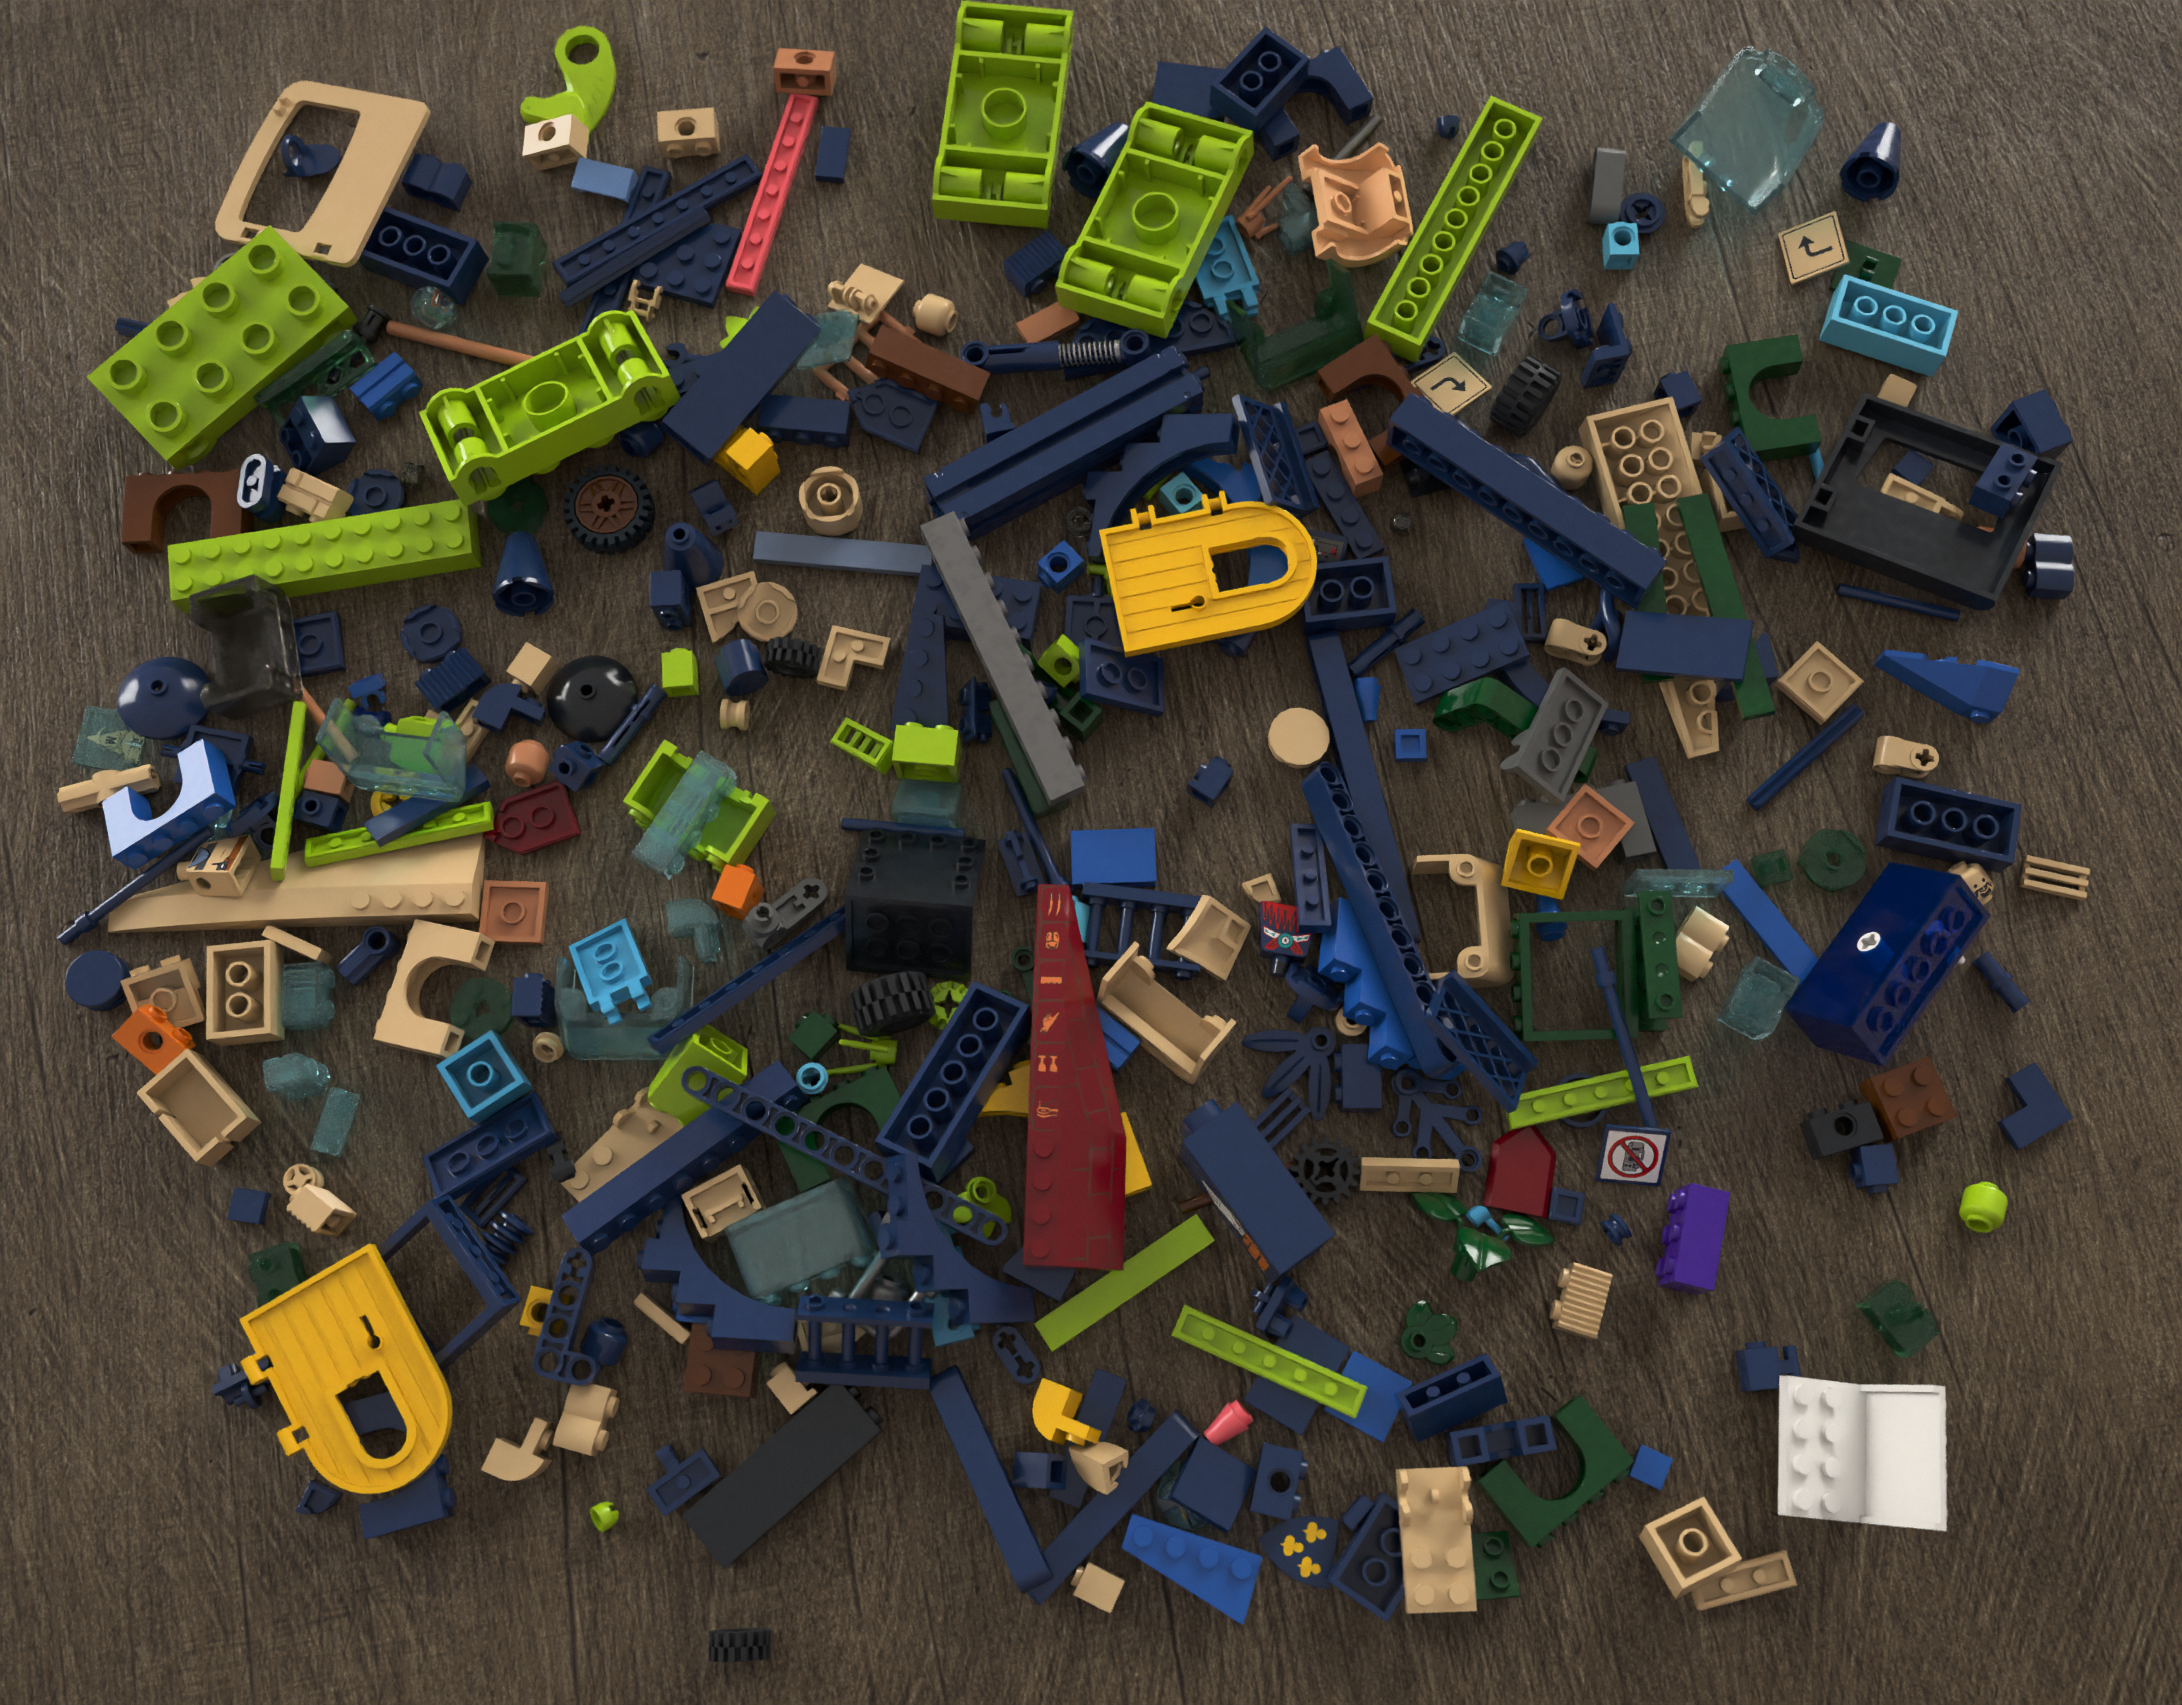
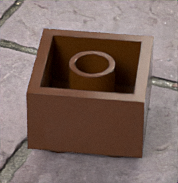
(1908, 1099)
(719, 1370)

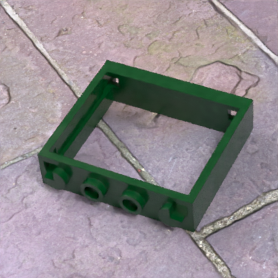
(1625, 970)

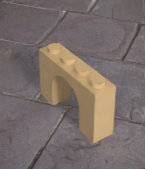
(426, 950)

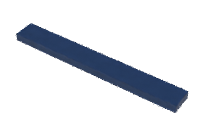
(648, 191)
(704, 193)
(748, 982)

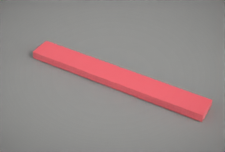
(772, 194)

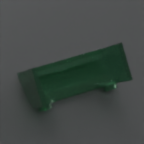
(1307, 345)

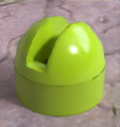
(603, 1516)

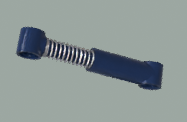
(1054, 355)

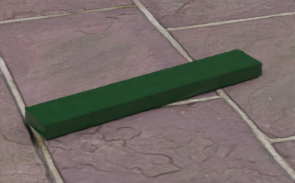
(1641, 521)

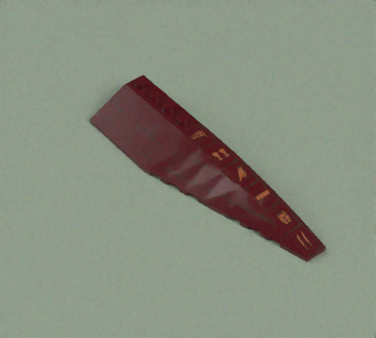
(1073, 1108)

